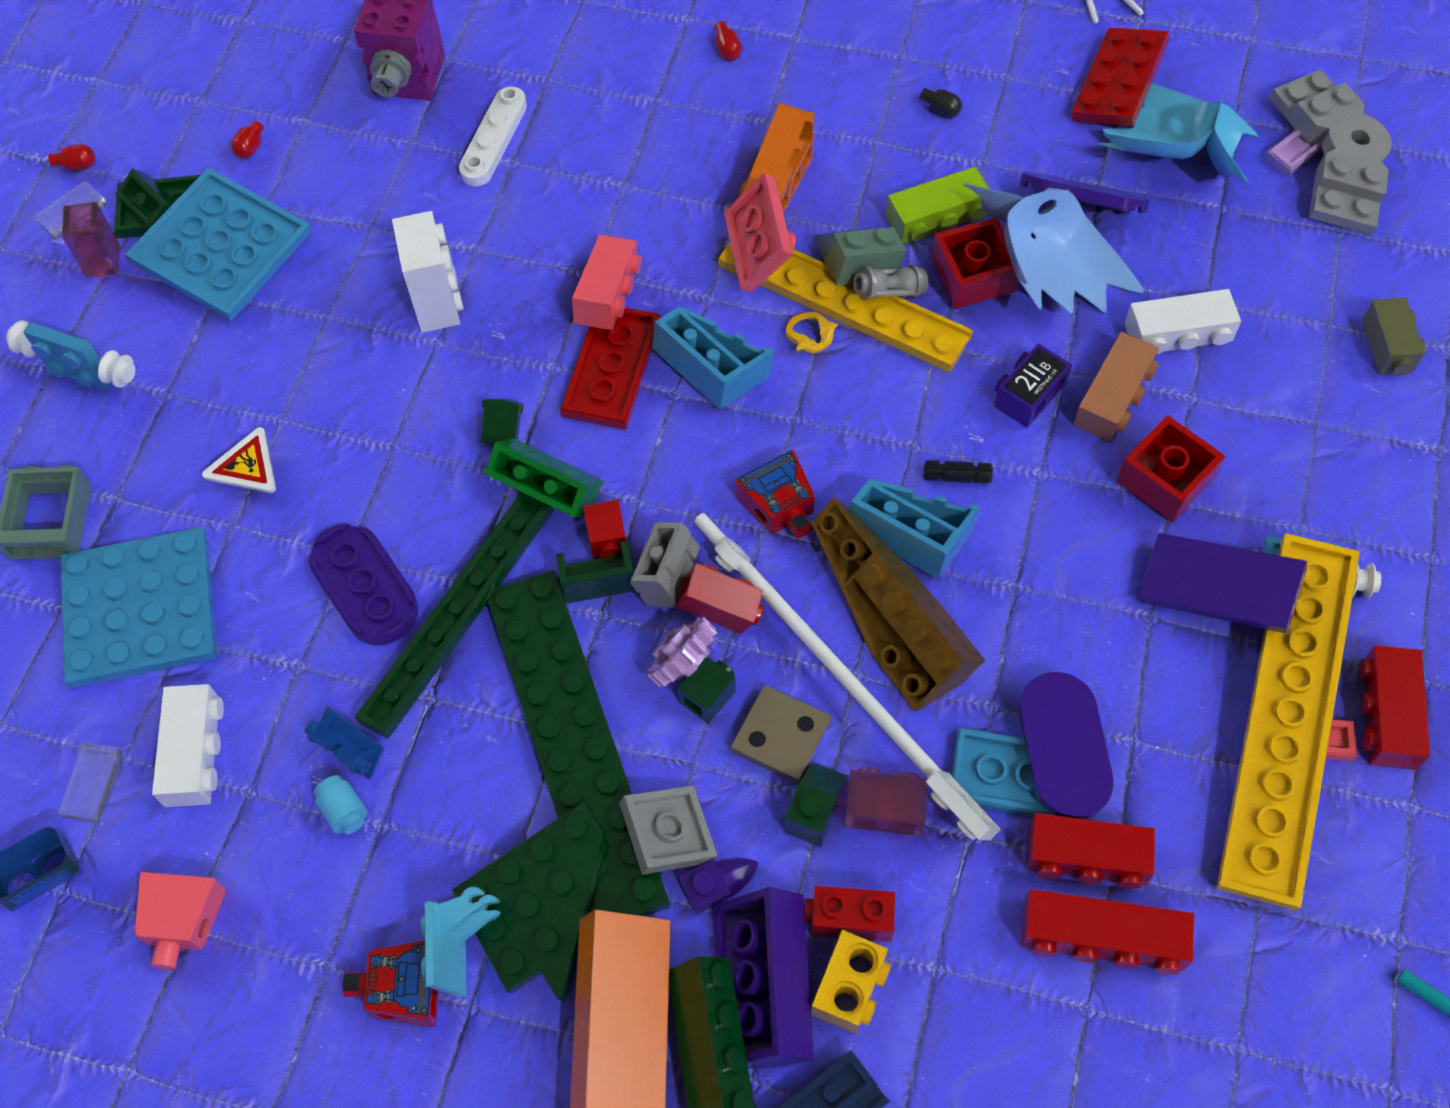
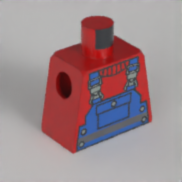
(778, 495)
(395, 986)

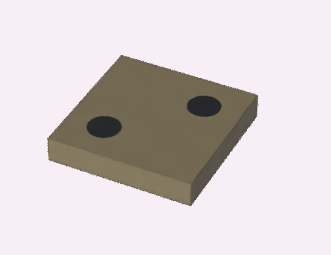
(781, 734)

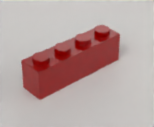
(1108, 931)

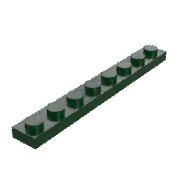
(453, 616)

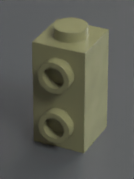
(1393, 336)

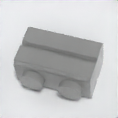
(664, 564)

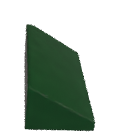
(144, 197)

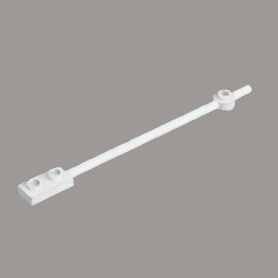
(946, 789)

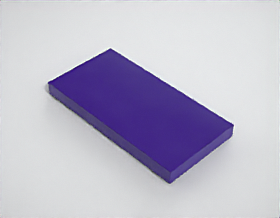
(1223, 582)

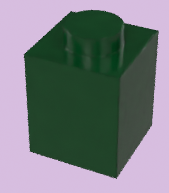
(707, 689)

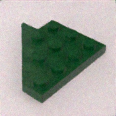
(542, 897)

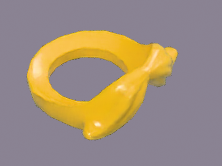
(805, 343)

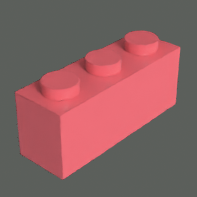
(606, 282)

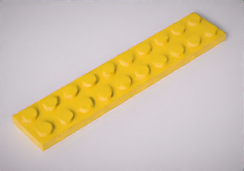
(1289, 733)

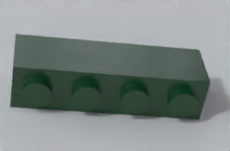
(710, 1034)

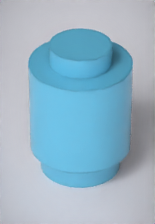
(340, 805)

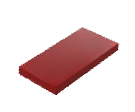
(611, 370)

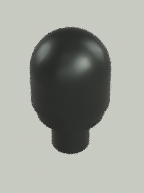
(942, 102)

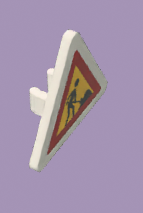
(245, 465)

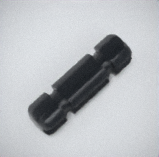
(958, 471)

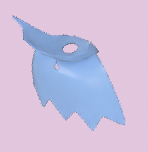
(1066, 252)

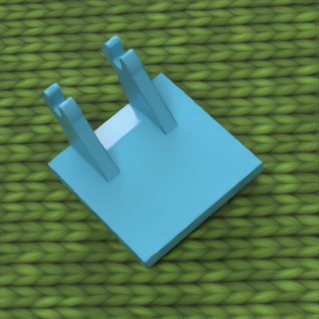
(445, 935)

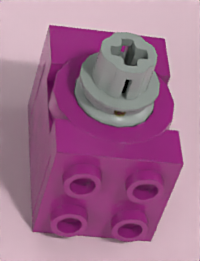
(400, 47)

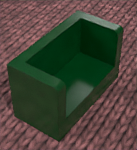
(596, 577)

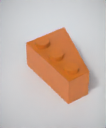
(785, 151)

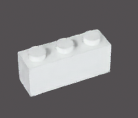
(1185, 320)
(187, 746)

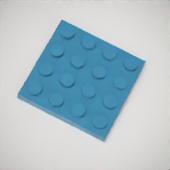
(219, 243)
(137, 607)

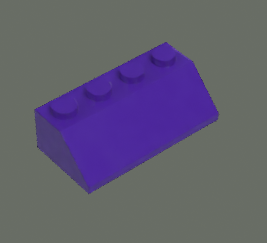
(770, 974)

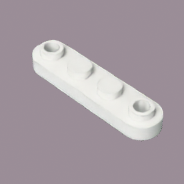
(493, 136)

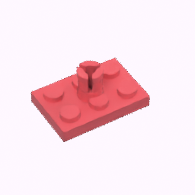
(758, 233)

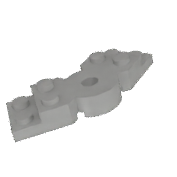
(1352, 172)

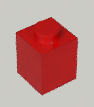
(605, 528)

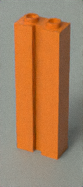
(621, 1012)

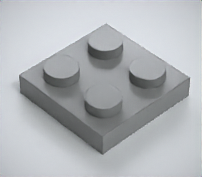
(667, 829)

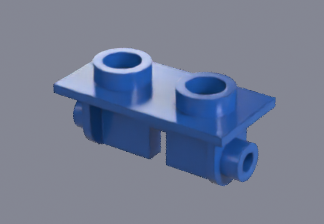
(346, 741)

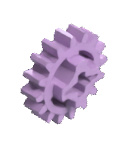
(681, 652)

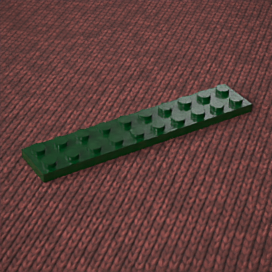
(572, 733)

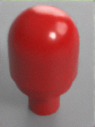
(727, 42)
(247, 140)
(73, 157)

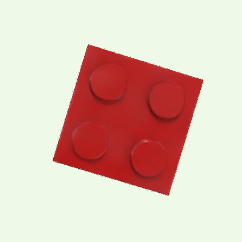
(974, 263)
(1170, 468)

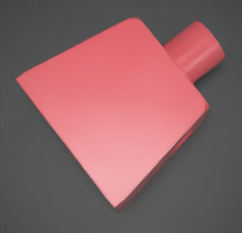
(175, 914)

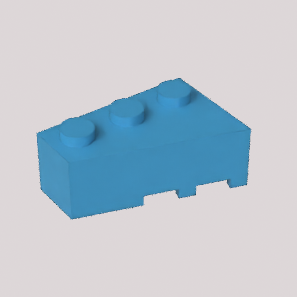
(709, 358)
(914, 526)

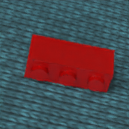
(1394, 707)
(1091, 850)

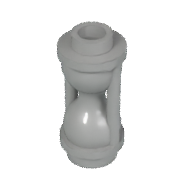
(904, 282)

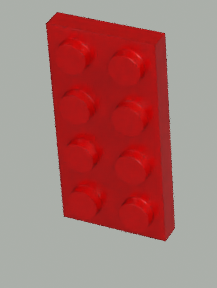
(1120, 76)

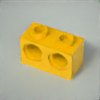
(844, 980)

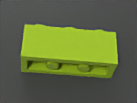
(935, 205)

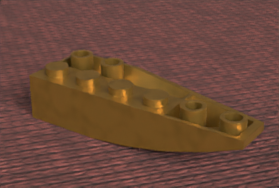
(894, 610)

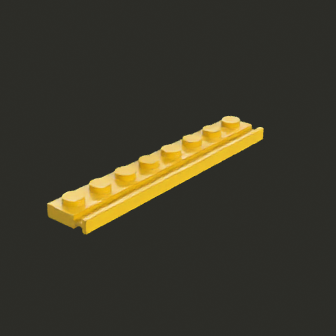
(883, 318)

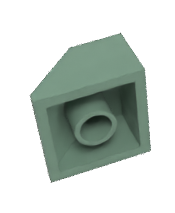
(851, 250)

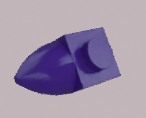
(716, 881)

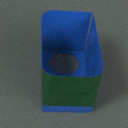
(18, 859)

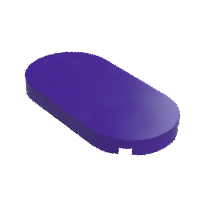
(1086, 192)
(364, 584)
(1065, 745)

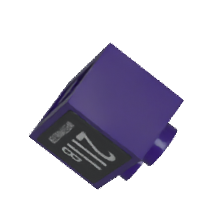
(1032, 384)

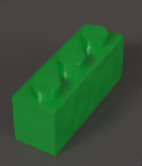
(542, 476)

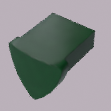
(500, 419)

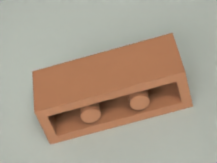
(1117, 387)

